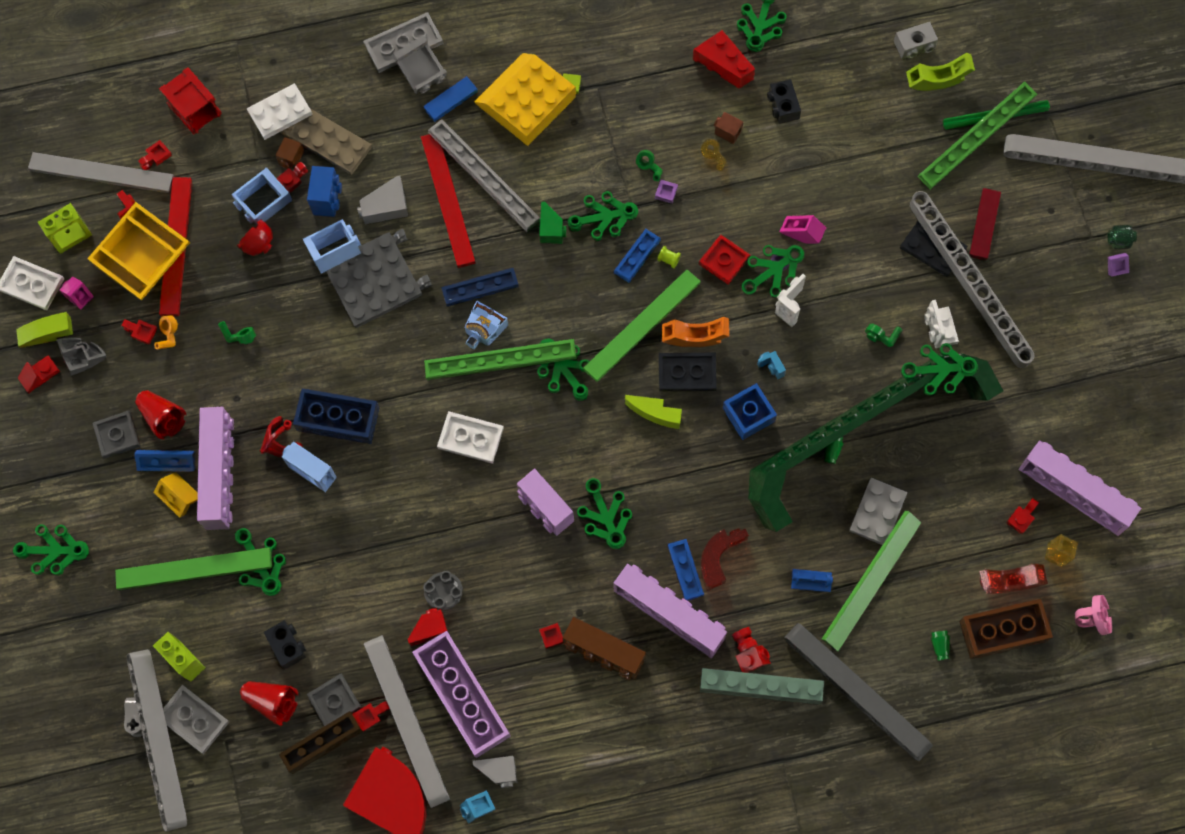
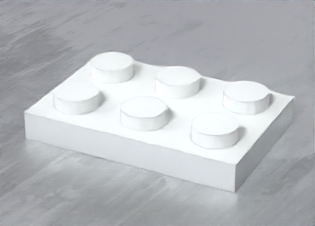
(279, 111)
(30, 283)
(470, 437)

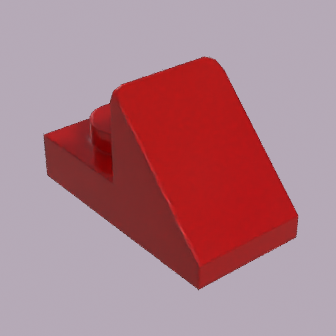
(36, 375)

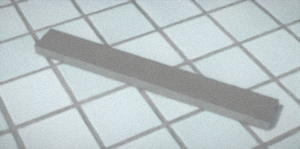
(101, 172)
(484, 175)

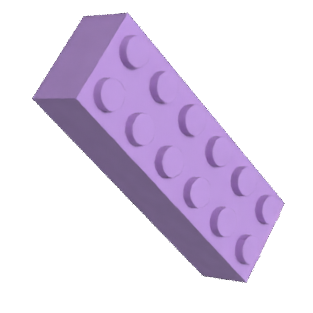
(214, 468)
(1080, 488)
(670, 610)
(461, 694)

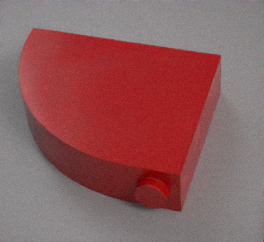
(389, 795)

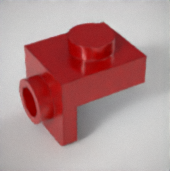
(128, 202)
(753, 658)

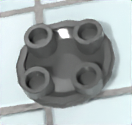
(443, 590)

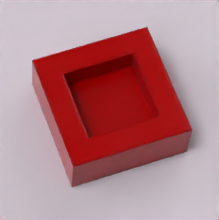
(551, 636)

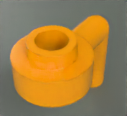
(168, 326)

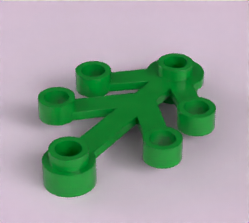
(760, 25)
(605, 215)
(775, 268)
(562, 367)
(942, 368)
(605, 517)
(53, 550)
(267, 578)

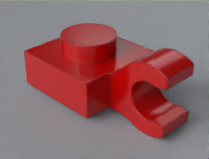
(155, 154)
(291, 179)
(141, 331)
(1022, 517)
(369, 716)

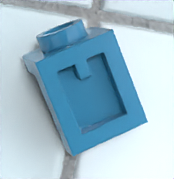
(775, 365)
(476, 806)

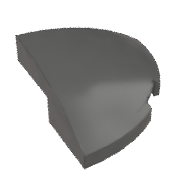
(79, 355)

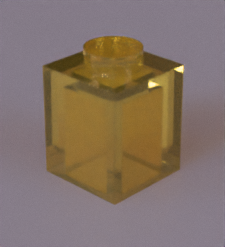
(1061, 550)

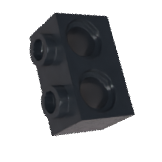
(787, 101)
(281, 647)

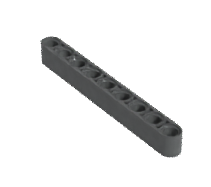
(858, 692)

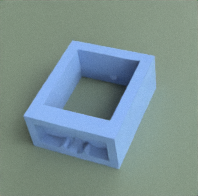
(255, 184)
(328, 236)
(309, 466)

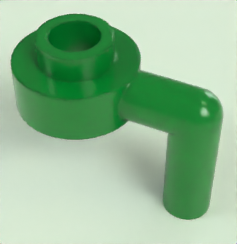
(641, 163)
(876, 333)
(243, 336)

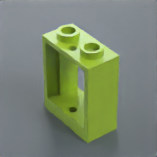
(66, 229)
(179, 656)

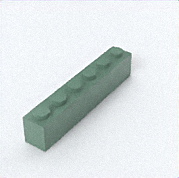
(761, 686)

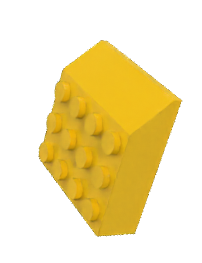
(527, 97)
(138, 251)

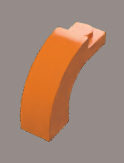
(695, 335)

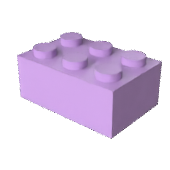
(545, 502)

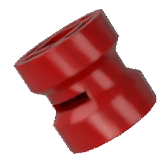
(744, 639)

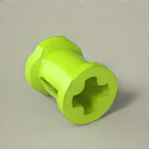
(669, 257)

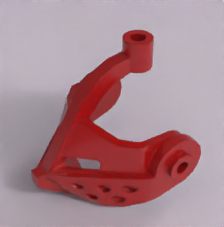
(269, 443)

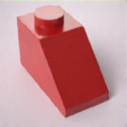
(428, 627)

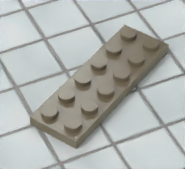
(329, 141)

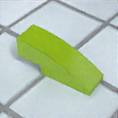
(44, 330)
(653, 410)

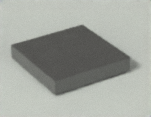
(116, 434)
(333, 699)

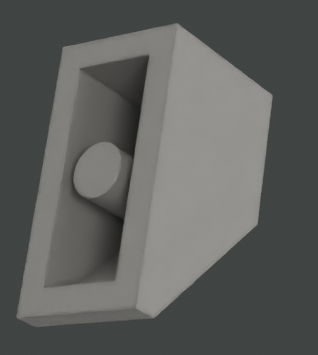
(499, 770)

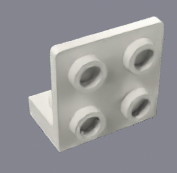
(786, 307)
(941, 325)

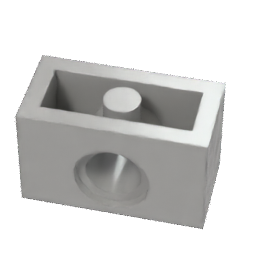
(922, 33)

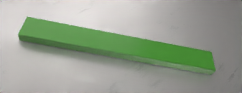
(977, 135)
(641, 325)
(500, 359)
(193, 568)
(871, 581)

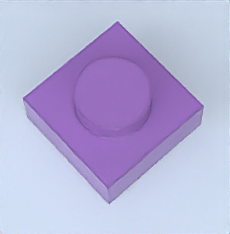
(666, 191)
(1118, 264)

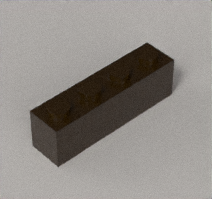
(320, 742)

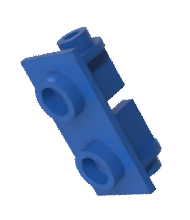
(811, 580)

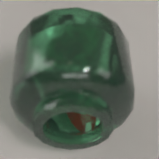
(1121, 236)

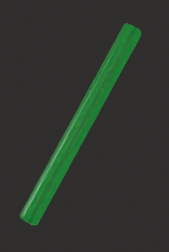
(974, 118)

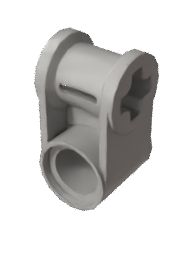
(132, 718)

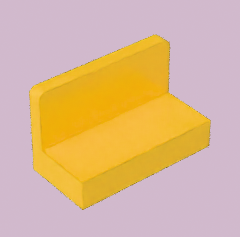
(176, 493)

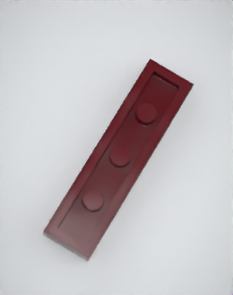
(984, 224)

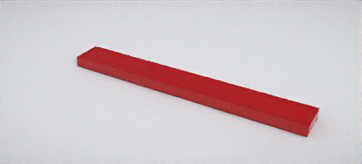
(448, 202)
(178, 221)

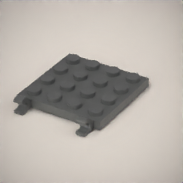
(376, 280)

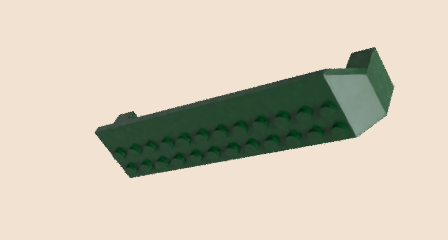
(768, 477)

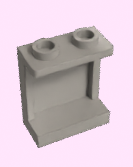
(419, 65)

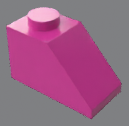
(803, 228)
(76, 292)

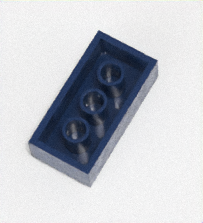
(336, 416)

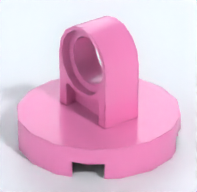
(1097, 615)

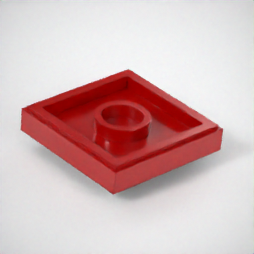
(724, 259)

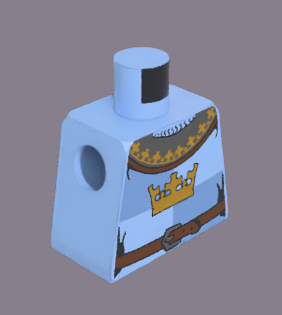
(484, 325)

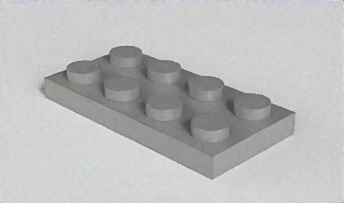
(386, 43)

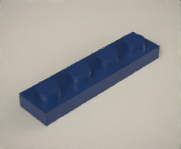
(480, 287)

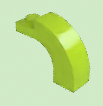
(940, 77)

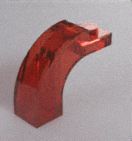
(710, 566)
(1013, 580)

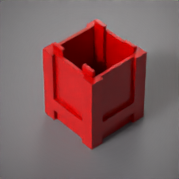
(190, 101)

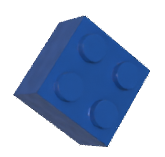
(324, 191)
(749, 411)

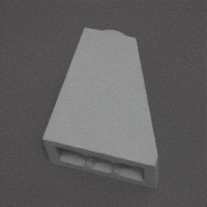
(384, 203)

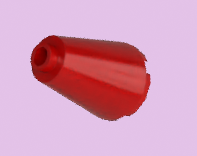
(161, 414)
(270, 700)

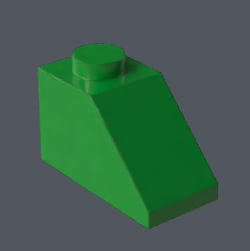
(551, 226)

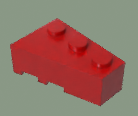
(725, 59)

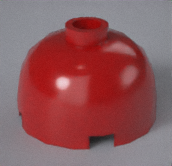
(257, 239)

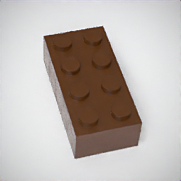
(1005, 629)
(603, 648)

